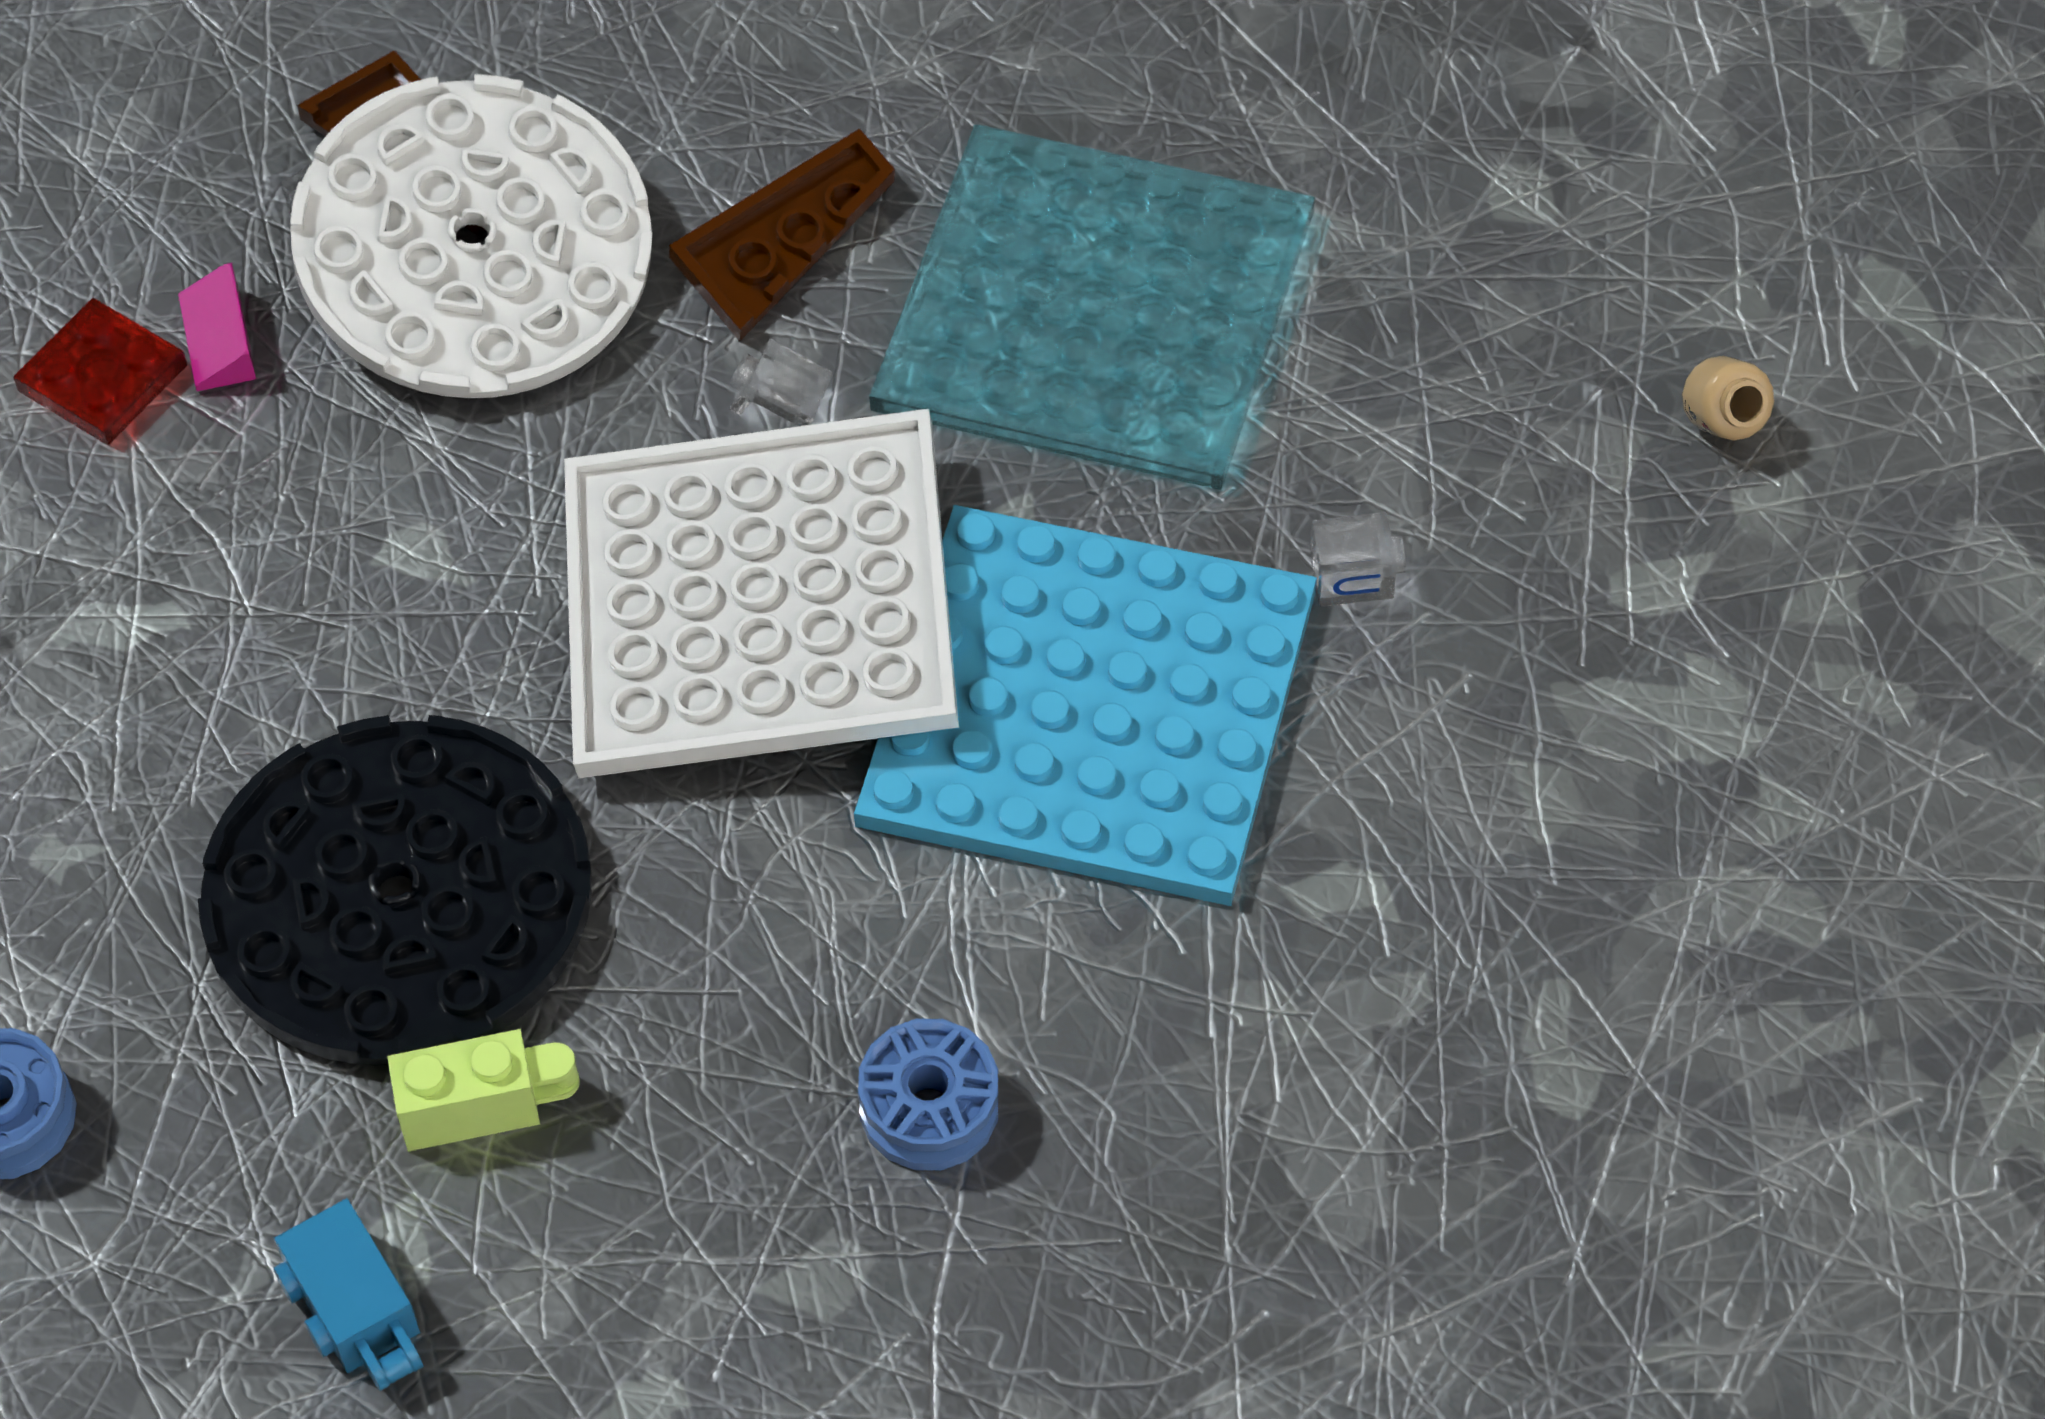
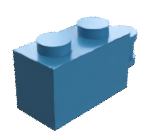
(350, 1293)

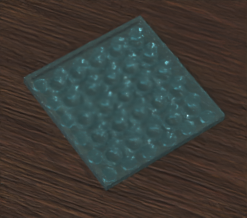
(1095, 306)

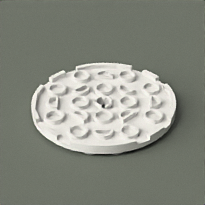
(453, 315)

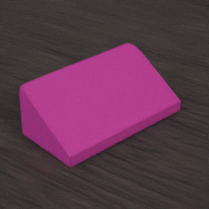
(216, 330)

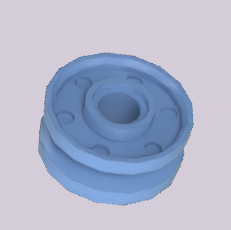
(40, 1104)
(934, 1131)

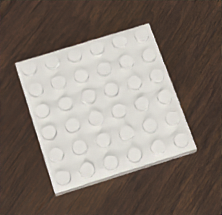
(757, 594)

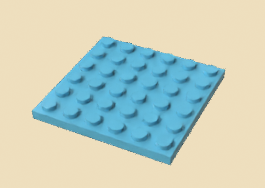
(1102, 705)

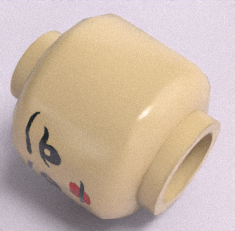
(1728, 398)

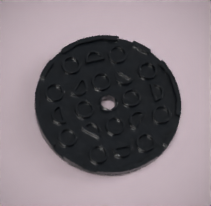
(364, 977)

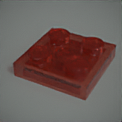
(100, 371)

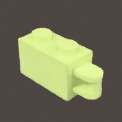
(477, 1087)

